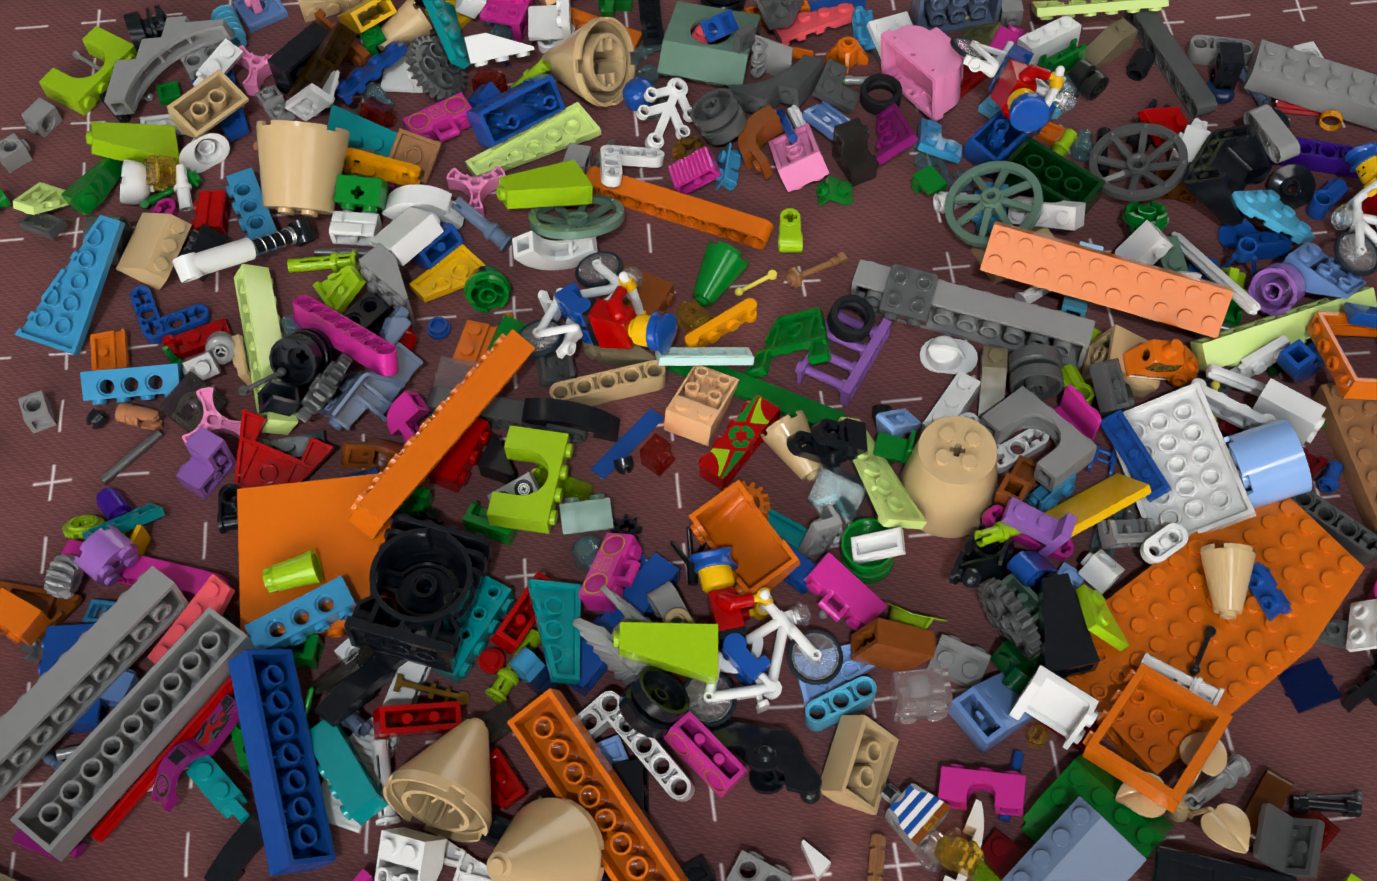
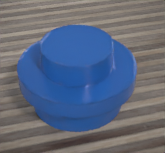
(438, 328)

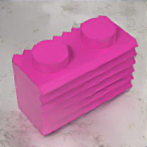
(694, 171)

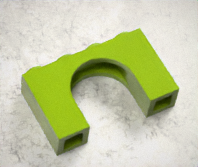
(85, 92)
(536, 510)

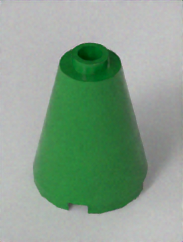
(717, 272)

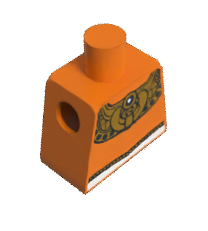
(1154, 359)

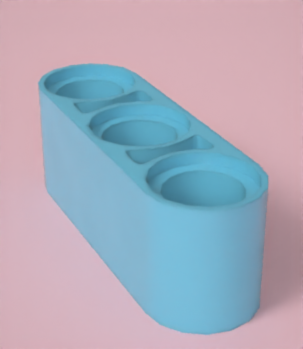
(846, 693)

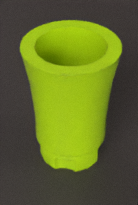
(294, 572)

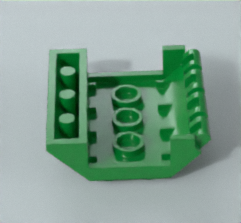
(1099, 791)

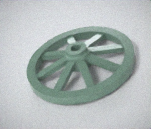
(990, 205)
(578, 223)

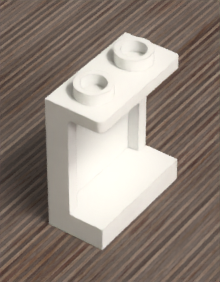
(1057, 705)

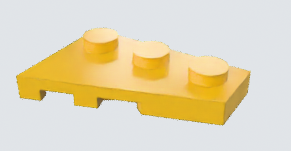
(446, 275)

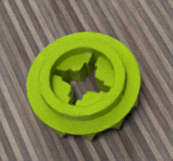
(76, 525)

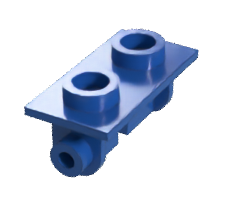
(1264, 589)

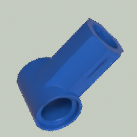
(1326, 198)

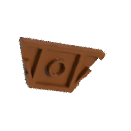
(54, 608)

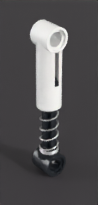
(195, 265)

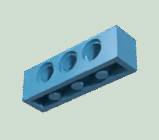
(248, 203)
(94, 382)
(262, 629)

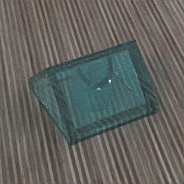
(840, 490)

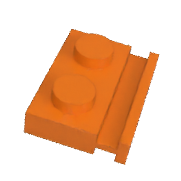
(474, 341)
(109, 350)

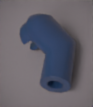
(1222, 95)

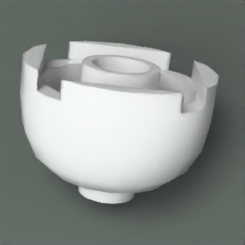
(134, 183)

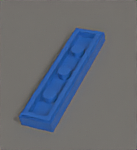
(1134, 454)

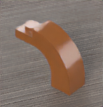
(758, 131)
(370, 454)
(1018, 483)

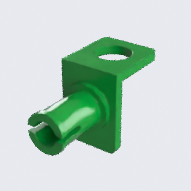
(894, 447)

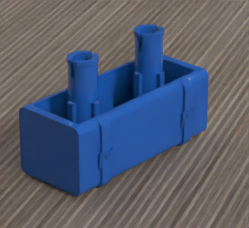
(515, 110)
(997, 140)

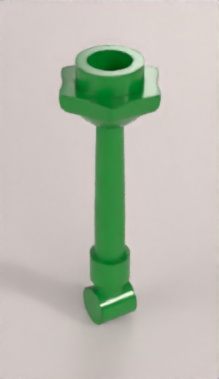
(193, 179)

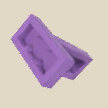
(1039, 525)

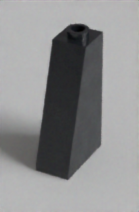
(1065, 640)

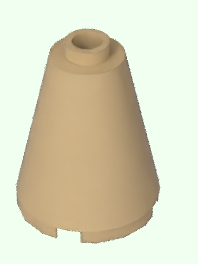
(406, 25)
(777, 441)
(1228, 576)

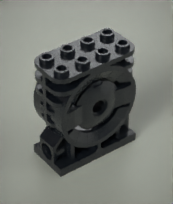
(432, 620)

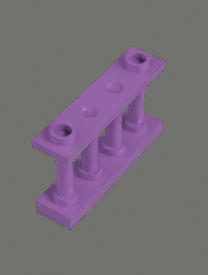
(857, 370)

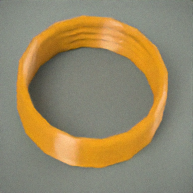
(1327, 113)

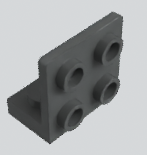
(778, 12)

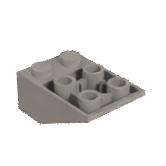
(384, 278)

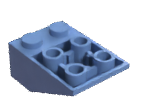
(1323, 273)
(985, 713)

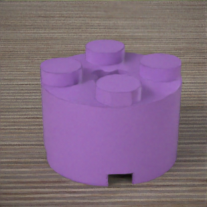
(1290, 285)
(107, 555)

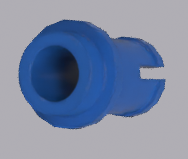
(1329, 481)

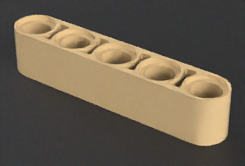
(618, 378)

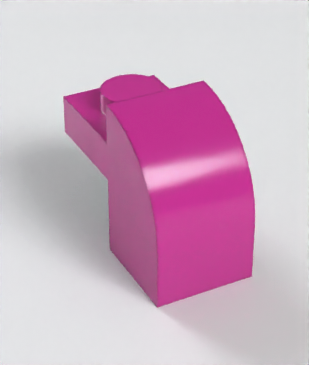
(405, 414)

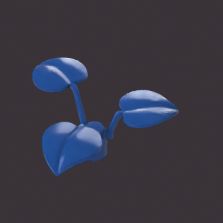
(1244, 248)

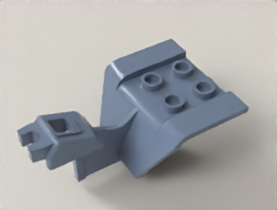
(370, 389)

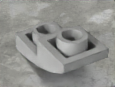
(274, 104)

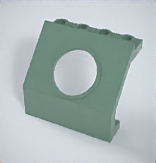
(701, 62)

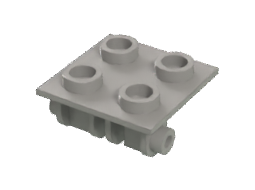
(769, 57)

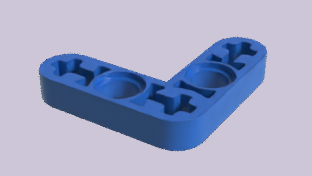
(164, 323)

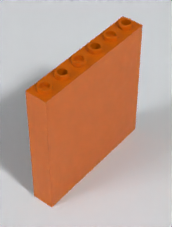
(292, 519)

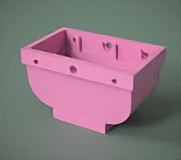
(924, 67)

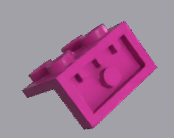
(510, 13)
(1079, 413)

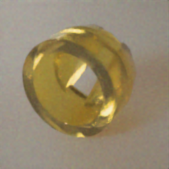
(1042, 740)

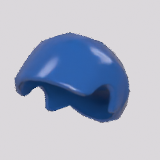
(634, 93)

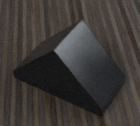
(495, 463)

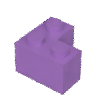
(208, 465)

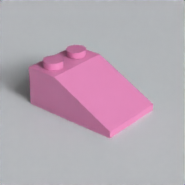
(798, 161)

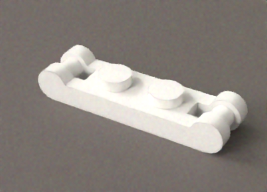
(1233, 411)

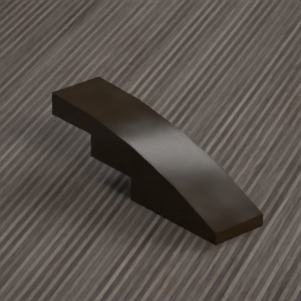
(325, 59)

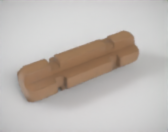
(876, 857)

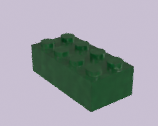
(1056, 174)

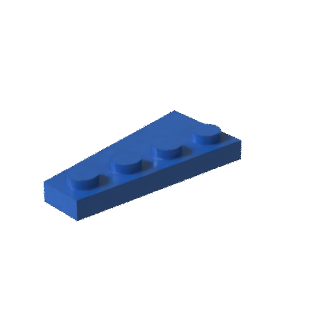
(371, 71)
(235, 124)

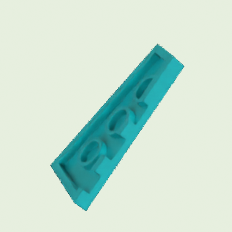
(448, 29)
(362, 131)
(555, 610)

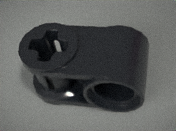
(227, 510)

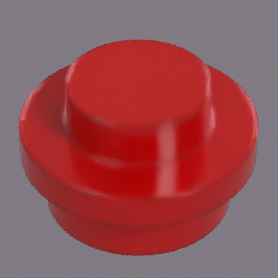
(491, 661)

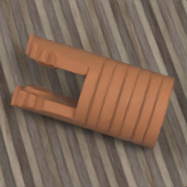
(138, 416)

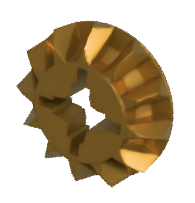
(680, 147)

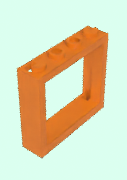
(1322, 332)
(1129, 773)

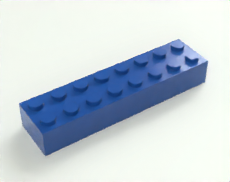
(281, 761)

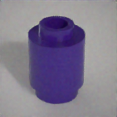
(112, 503)

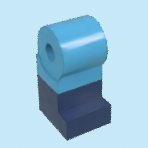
(532, 671)

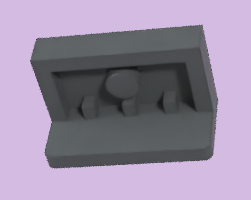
(554, 369)

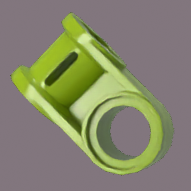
(790, 235)

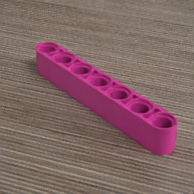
(347, 335)
(186, 578)

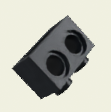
(1227, 65)
(363, 316)

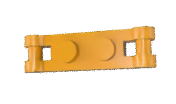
(381, 167)
(722, 324)

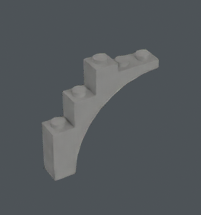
(179, 37)

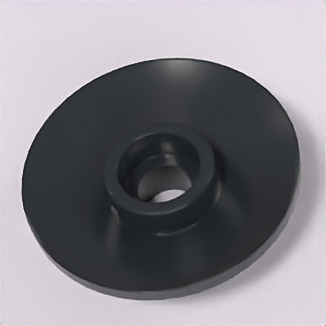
(1293, 176)

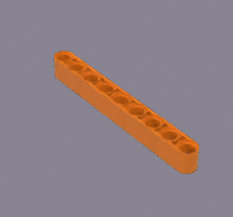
(686, 210)

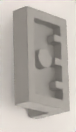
(821, 533)
(964, 663)

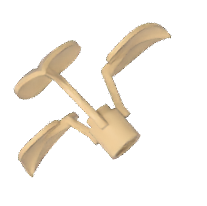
(1224, 825)

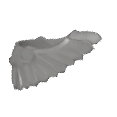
(602, 640)

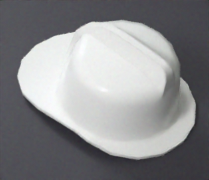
(204, 152)
(948, 355)

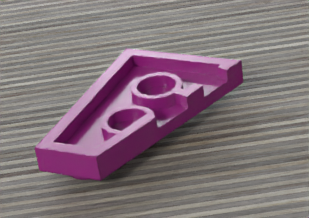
(893, 133)

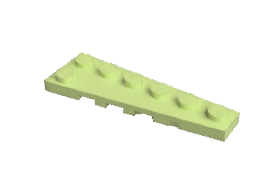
(1051, 8)
(540, 140)
(886, 491)

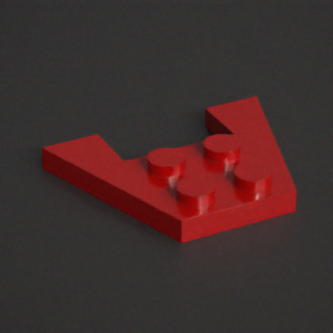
(266, 466)

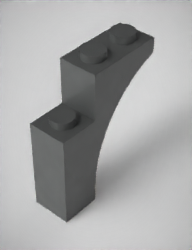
(789, 87)

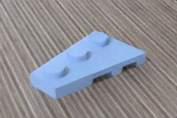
(849, 671)

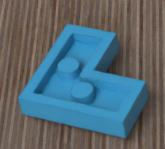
(932, 143)

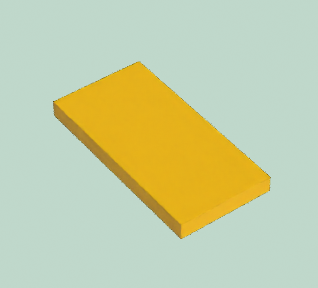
(1101, 501)

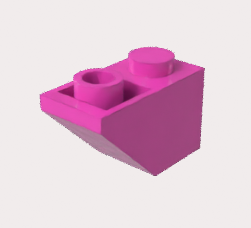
(1007, 34)

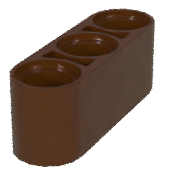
(1271, 789)

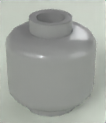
(221, 340)

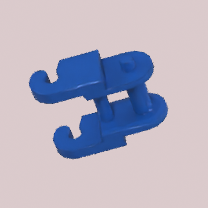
(1111, 462)

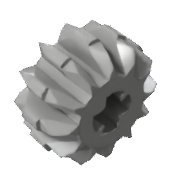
(63, 577)

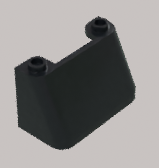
(1225, 165)

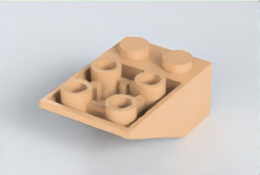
(700, 404)

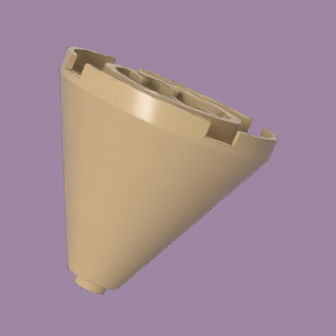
(594, 61)
(447, 784)
(549, 843)

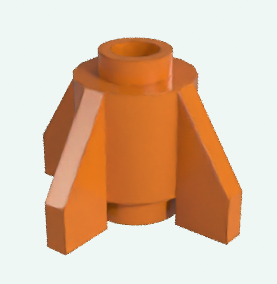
(847, 53)

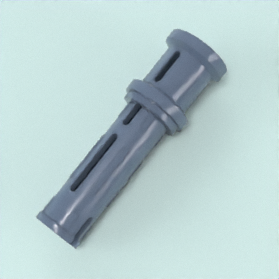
(491, 230)

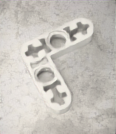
(614, 156)
(1004, 452)

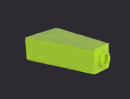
(132, 141)
(546, 187)
(674, 647)

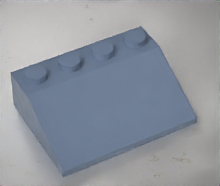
(952, 14)
(1079, 849)

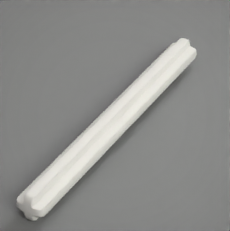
(1216, 275)

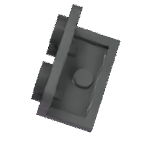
(908, 295)
(1288, 843)

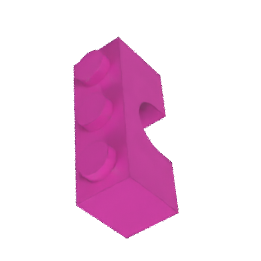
(960, 783)

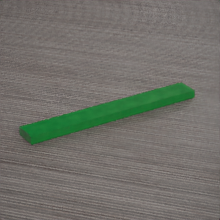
(784, 399)

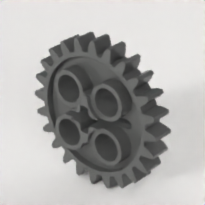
(433, 68)
(324, 387)
(1009, 616)

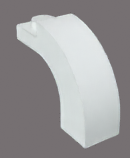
(425, 198)
(550, 254)

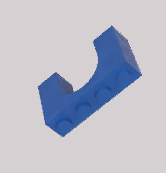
(54, 644)

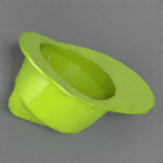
(905, 617)

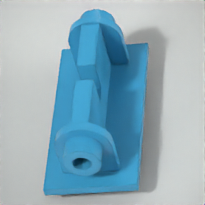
(860, 32)
(728, 160)
(1047, 500)

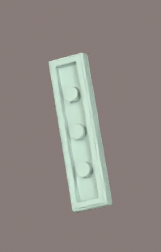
(705, 356)

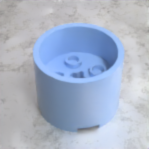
(1270, 462)

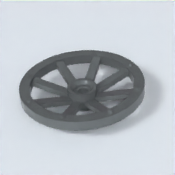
(1139, 164)

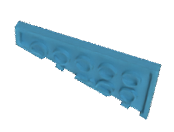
(73, 295)

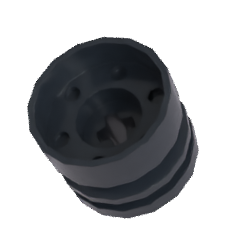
(145, 28)
(302, 355)

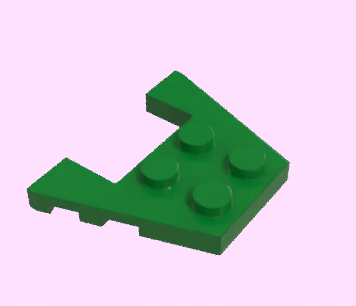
(791, 334)

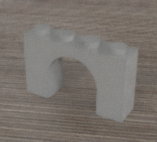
(1027, 411)

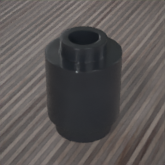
(1140, 64)

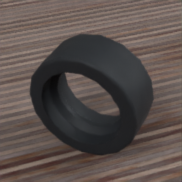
(879, 81)
(858, 304)

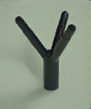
(691, 576)

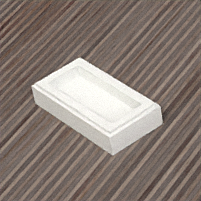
(878, 545)

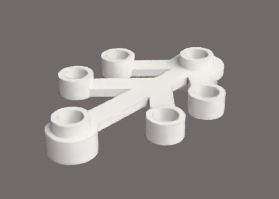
(668, 111)

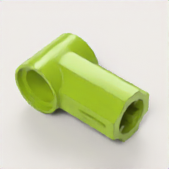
(1073, 377)

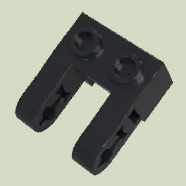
(830, 442)

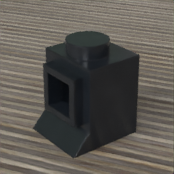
(279, 398)

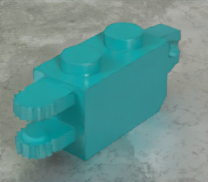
(218, 788)

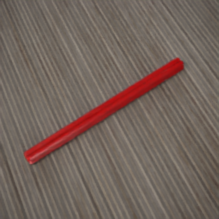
(147, 780)

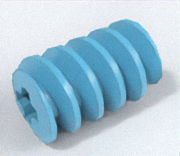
(229, 14)

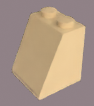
(1112, 345)

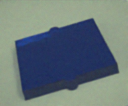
(1309, 685)

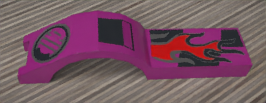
(204, 743)

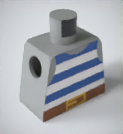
(913, 813)

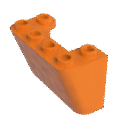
(736, 522)

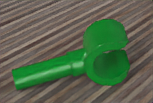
(173, 359)

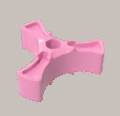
(258, 70)
(475, 186)
(212, 419)

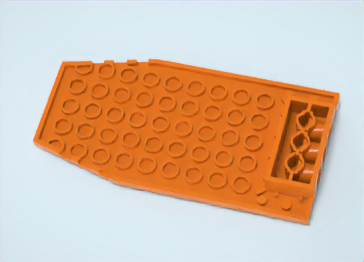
(1171, 607)

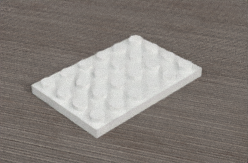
(1193, 459)

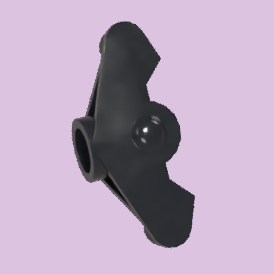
(981, 563)
(773, 757)

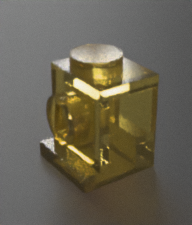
(160, 172)
(691, 316)
(958, 855)

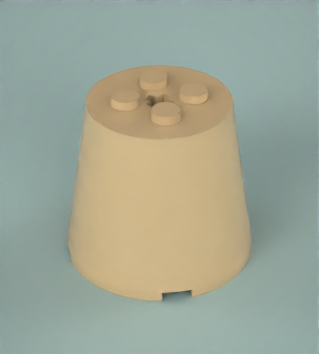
(300, 166)
(952, 475)

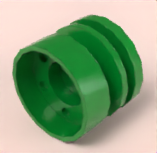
(866, 572)

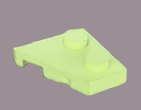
(40, 199)

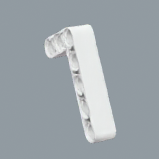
(633, 740)

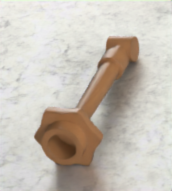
(795, 277)

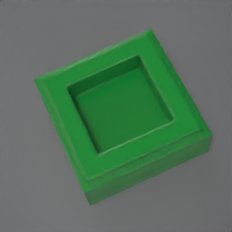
(168, 92)

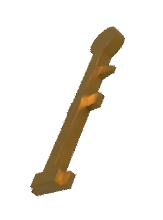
(462, 696)

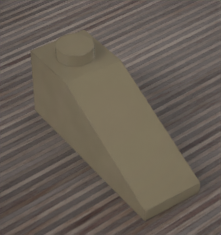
(1111, 43)
(617, 357)
(992, 377)

